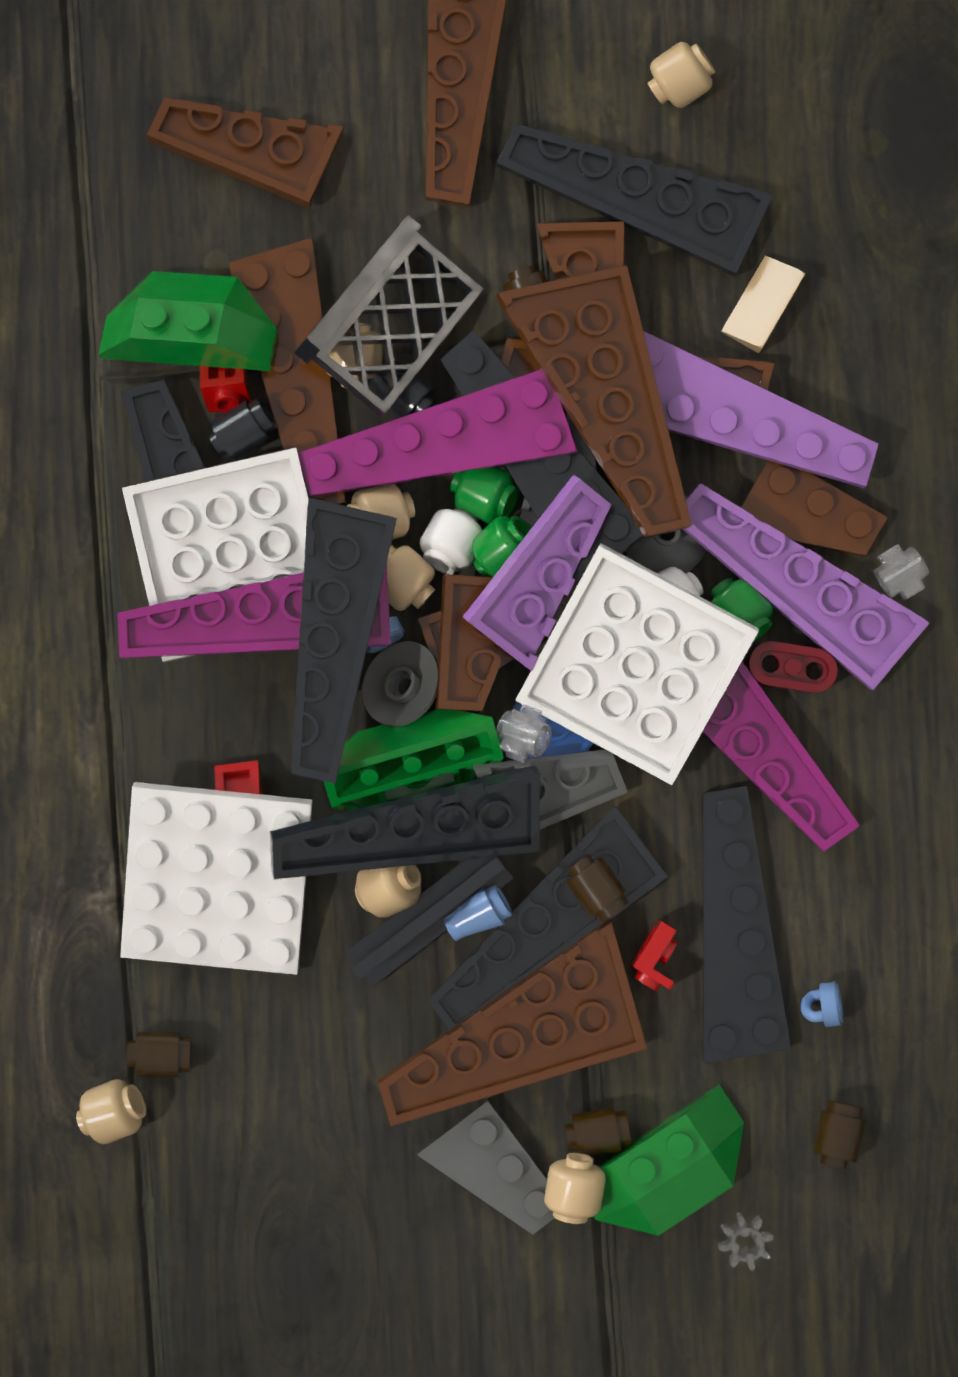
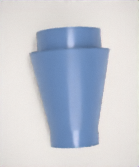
(480, 912)

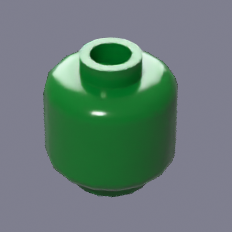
(485, 493)
(497, 543)
(744, 602)

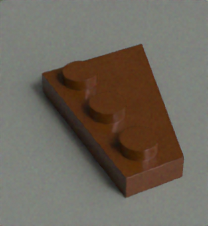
(582, 247)

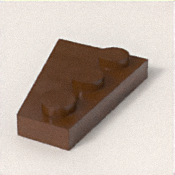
(812, 510)
(466, 656)

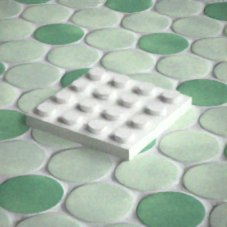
(219, 527)
(637, 664)
(205, 879)

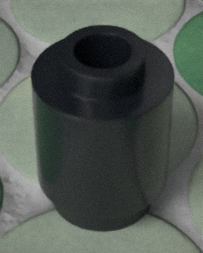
(413, 398)
(242, 428)

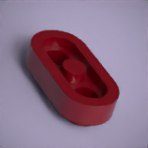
(792, 667)

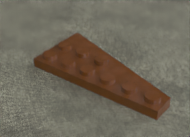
(598, 364)
(544, 1026)

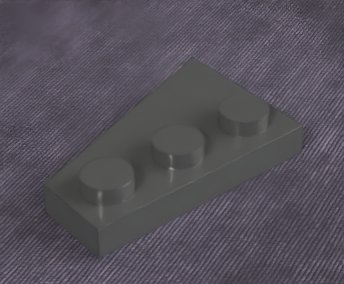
(567, 782)
(492, 1165)

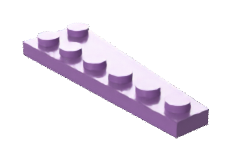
(743, 417)
(829, 605)

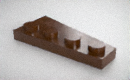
(260, 150)

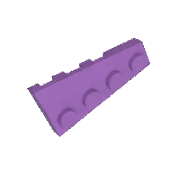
(528, 588)

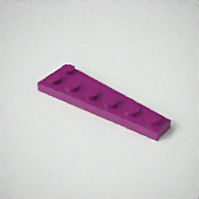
(476, 431)
(230, 621)
(774, 759)

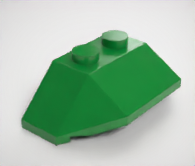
(190, 323)
(413, 758)
(673, 1166)

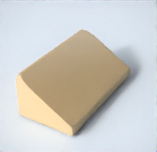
(762, 303)

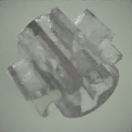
(901, 572)
(523, 733)
(746, 1254)

